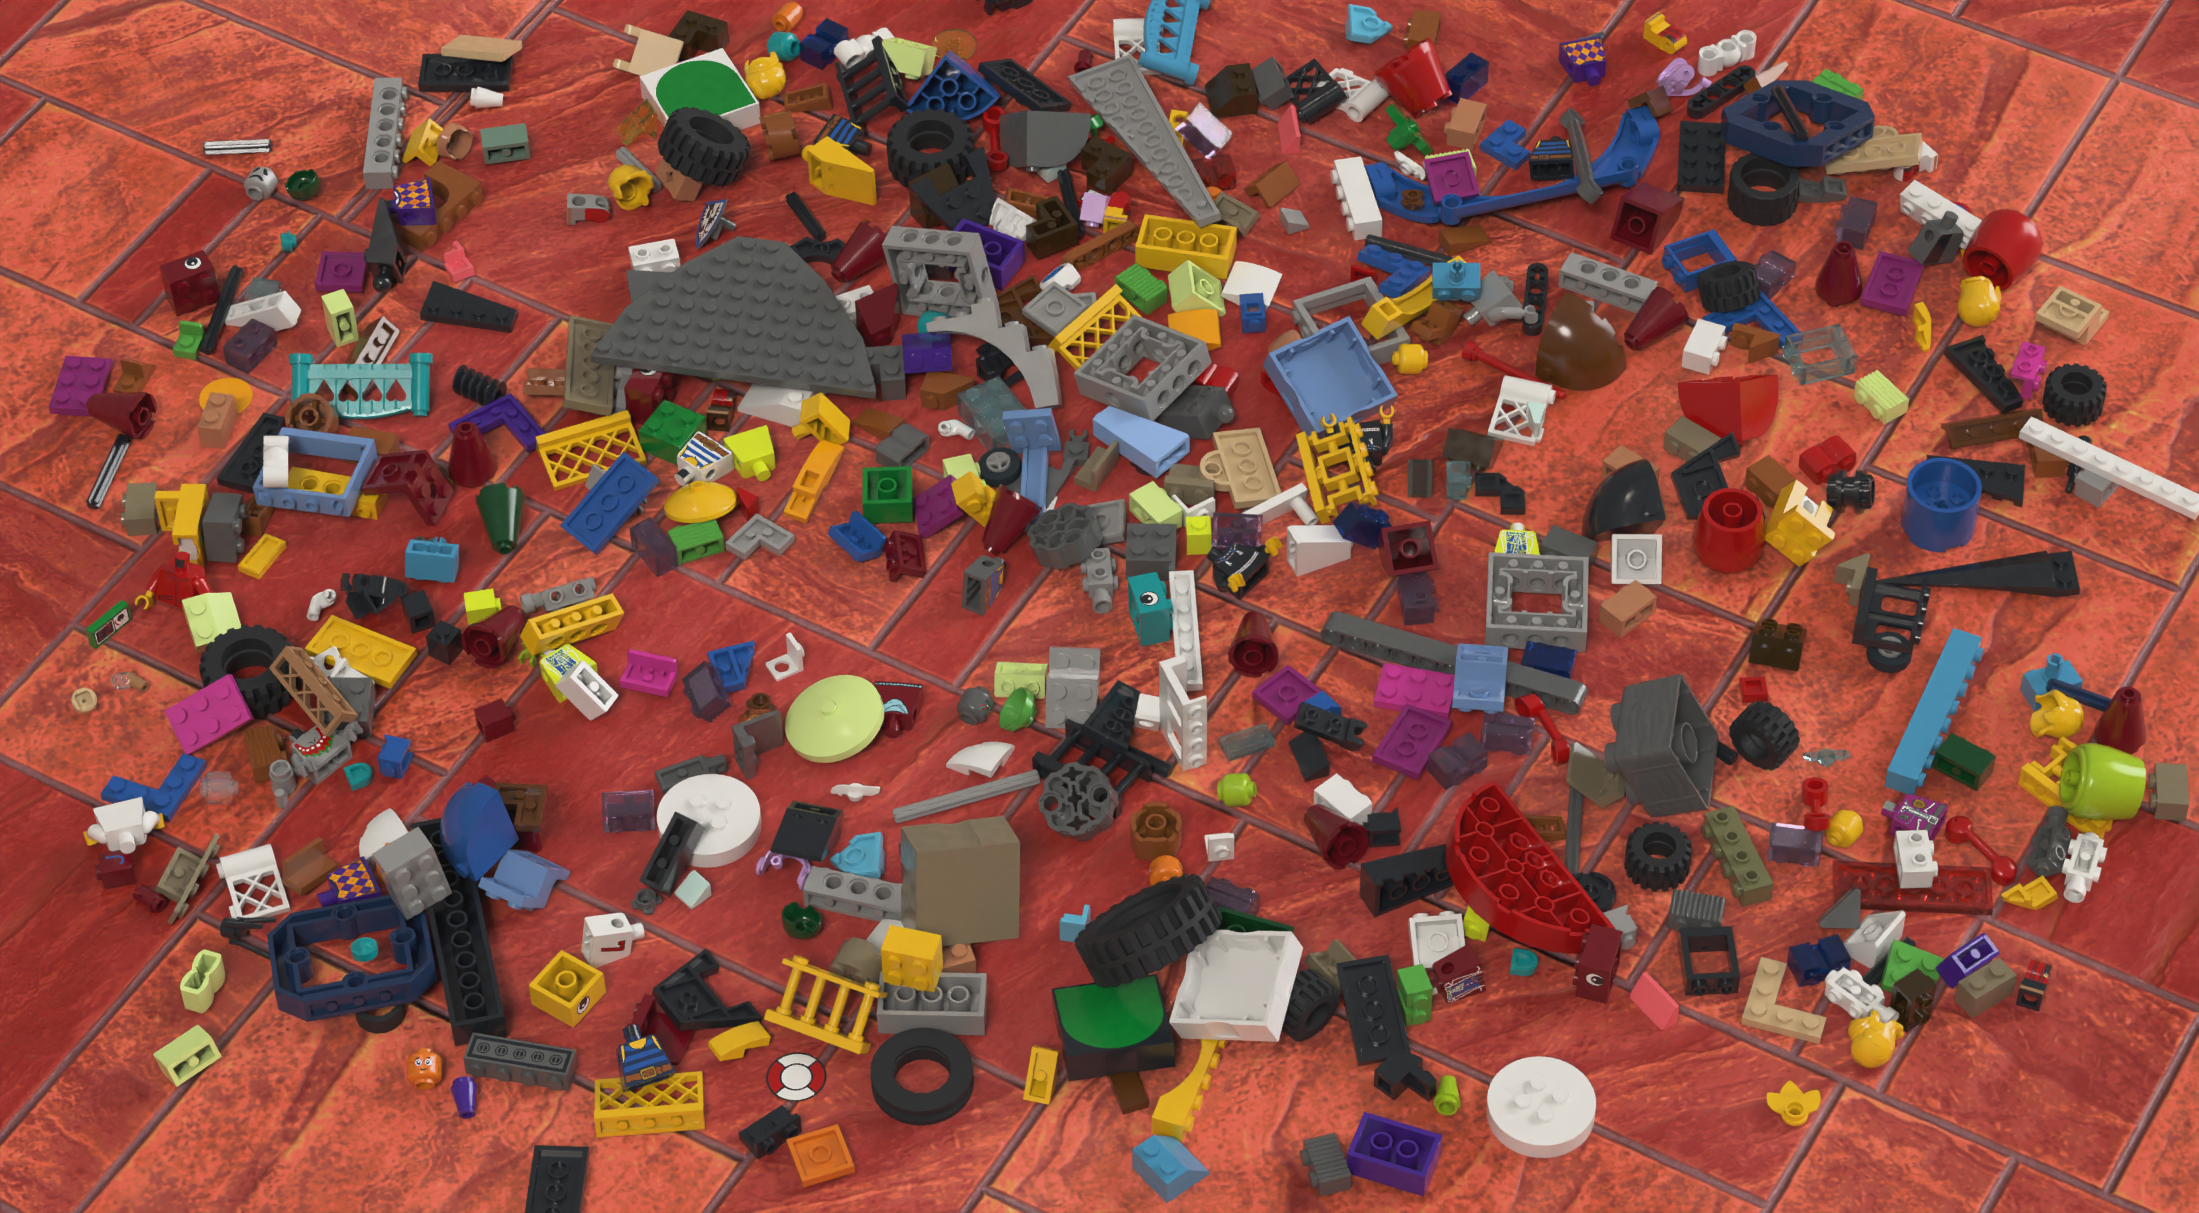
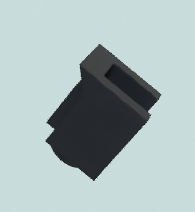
(1383, 829)

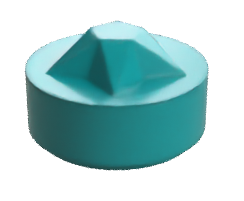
(364, 949)

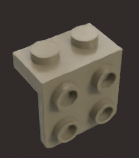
(1187, 485)
(1592, 777)

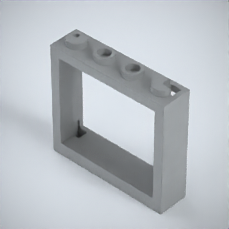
(1342, 295)

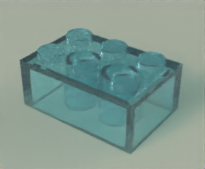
(983, 411)

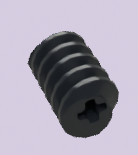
(477, 386)

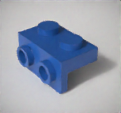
(858, 538)

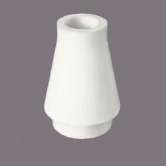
(485, 98)

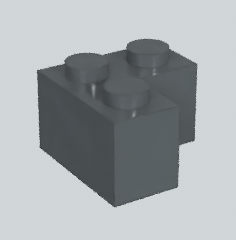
(888, 370)
(223, 527)

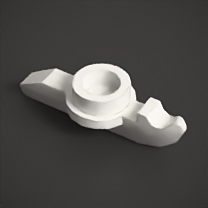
(1408, 166)
(855, 791)

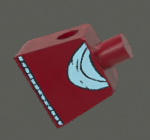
(901, 705)

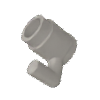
(282, 781)

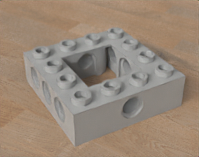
(911, 248)
(1180, 360)
(1536, 575)

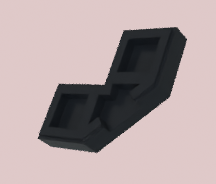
(1495, 485)

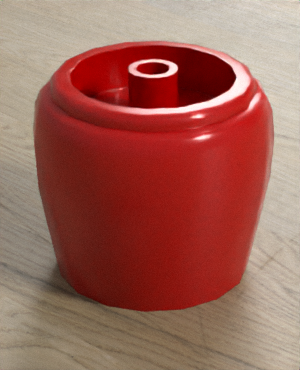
(2003, 248)
(1729, 531)

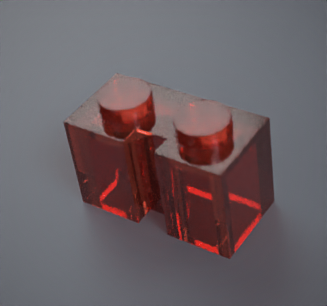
(1217, 172)

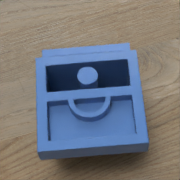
(1480, 678)
(523, 880)

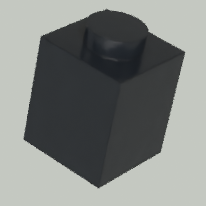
(418, 611)
(444, 642)

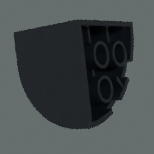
(1624, 503)

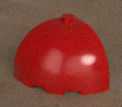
(1731, 404)

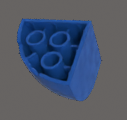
(955, 89)
(475, 830)

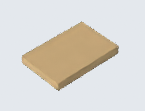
(481, 48)

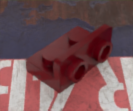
(904, 555)

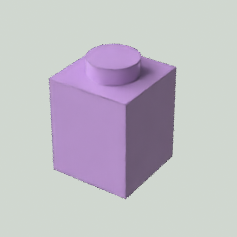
(1093, 209)

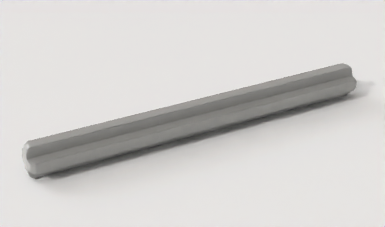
(966, 796)

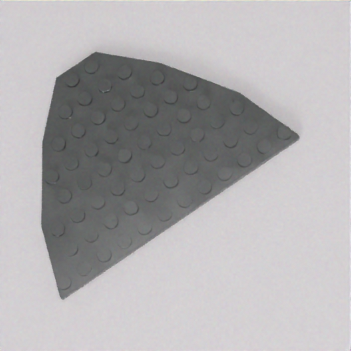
(744, 317)

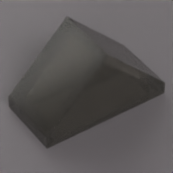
(1419, 477)

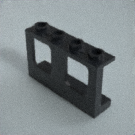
(1871, 614)

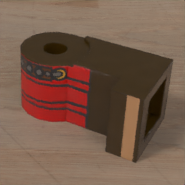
(721, 407)

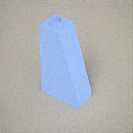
(1141, 440)

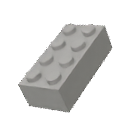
(954, 1007)

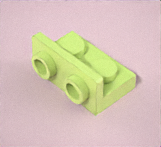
(1014, 675)

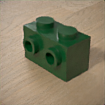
(1964, 761)

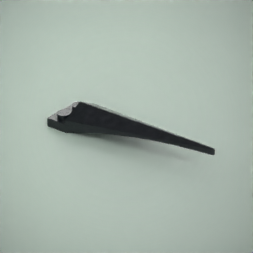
(2027, 573)

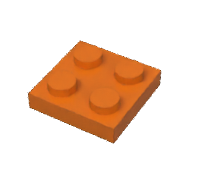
(820, 1155)

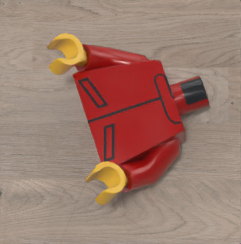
(175, 582)

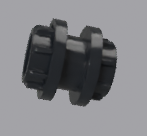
(1850, 491)

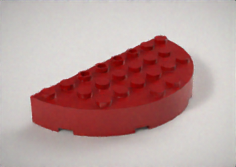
(1515, 876)

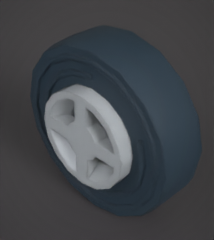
(1000, 466)
(1888, 660)

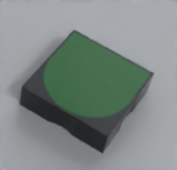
(1113, 1028)

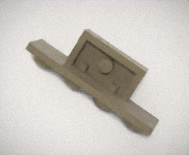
(181, 874)

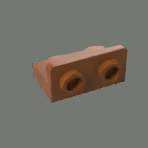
(544, 382)

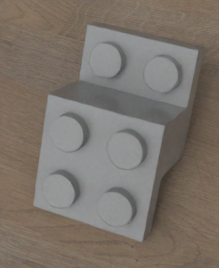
(1071, 685)

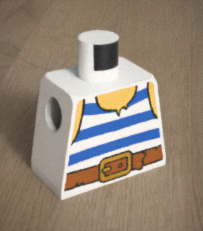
(703, 460)

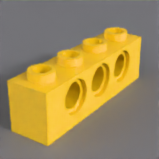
(323, 482)
(572, 624)

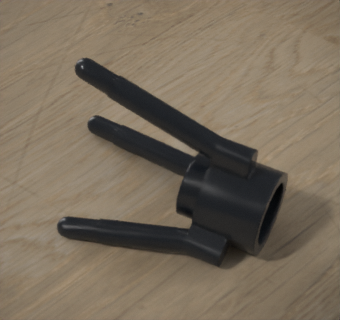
(237, 928)

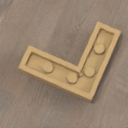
(1765, 1014)

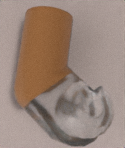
(129, 680)

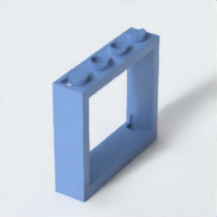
(327, 446)

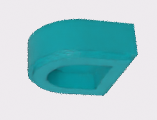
(358, 775)
(1523, 962)

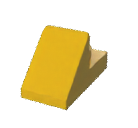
(1042, 1075)

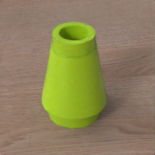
(1447, 1096)

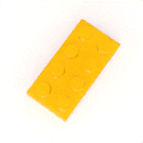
(364, 649)

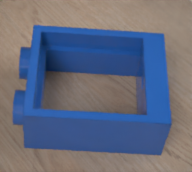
(1690, 247)

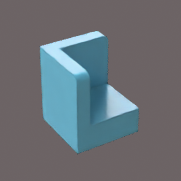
(1072, 924)

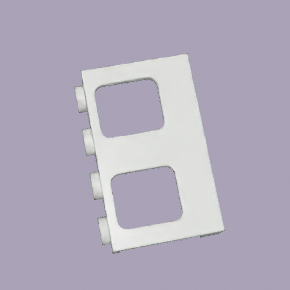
(1176, 711)

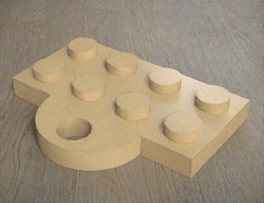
(1882, 152)
(1241, 467)

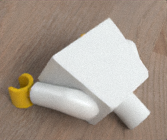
(123, 825)

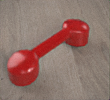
(996, 159)
(1533, 707)
(1815, 796)
(2003, 868)

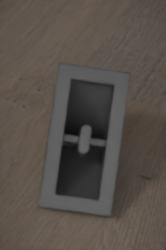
(1844, 912)

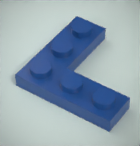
(1405, 273)
(1761, 311)
(168, 796)

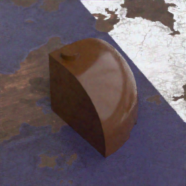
(1578, 348)

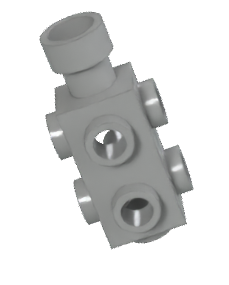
(1099, 579)
(565, 596)

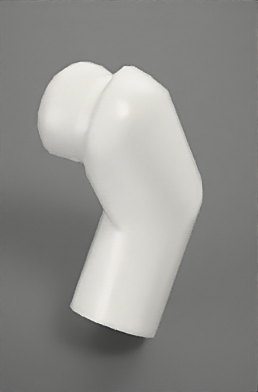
(319, 602)

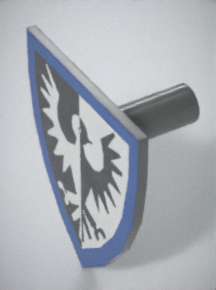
(712, 222)

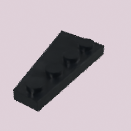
(1982, 370)

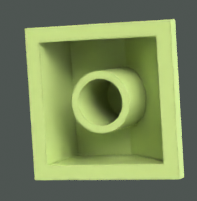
(910, 57)
(1195, 289)
(209, 616)

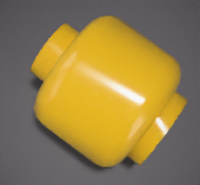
(1410, 359)
(1845, 828)

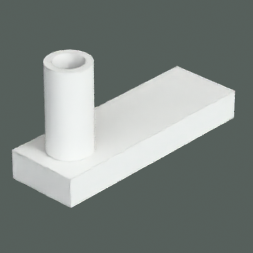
(1289, 500)

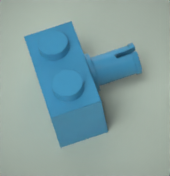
(1456, 281)
(432, 560)
(2035, 681)

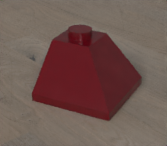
(878, 316)

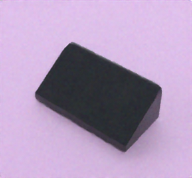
(1309, 756)

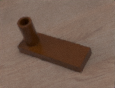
(1128, 1091)

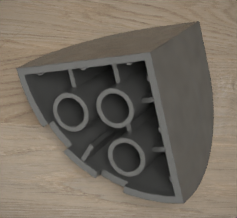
(1043, 137)

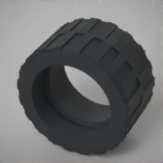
(1759, 206)

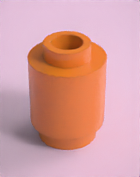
(787, 17)

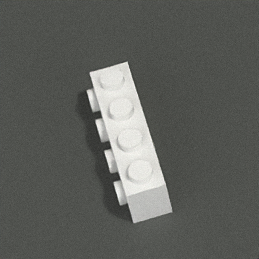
(1925, 204)

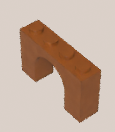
(461, 196)

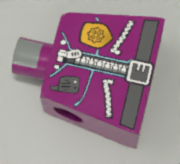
(1916, 814)

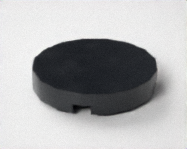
(1599, 889)

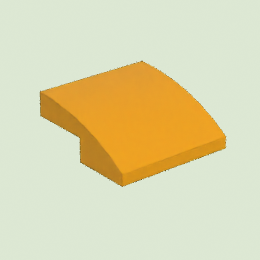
(1199, 324)

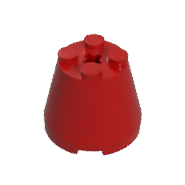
(1415, 78)

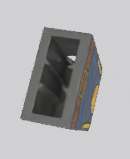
(982, 584)

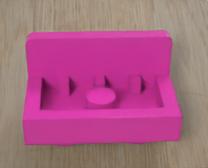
(2029, 366)
(649, 673)

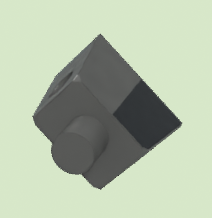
(1937, 240)

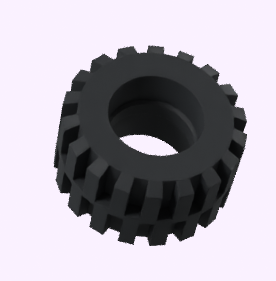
(1728, 286)
(2074, 395)
(1764, 735)
(1654, 872)
(1310, 1005)

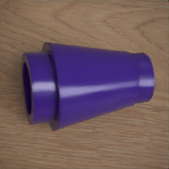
(464, 1094)

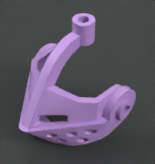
(1676, 78)
(776, 861)

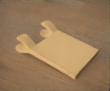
(651, 52)

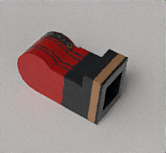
(2034, 984)

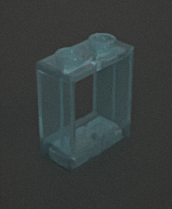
(1816, 339)

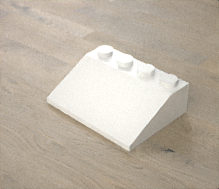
(775, 403)

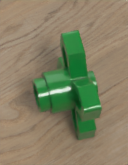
(1405, 132)

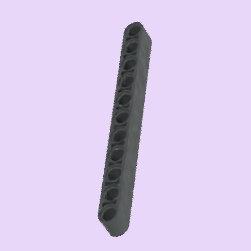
(1437, 656)

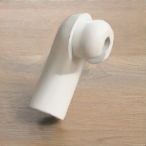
(954, 428)

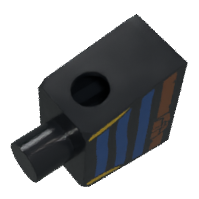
(847, 134)
(1552, 160)

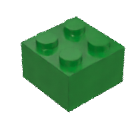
(670, 430)
(887, 494)

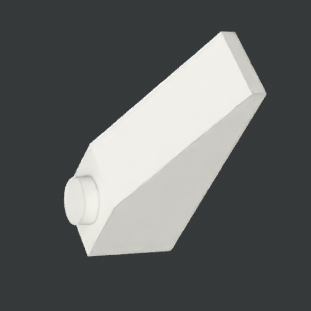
(273, 310)

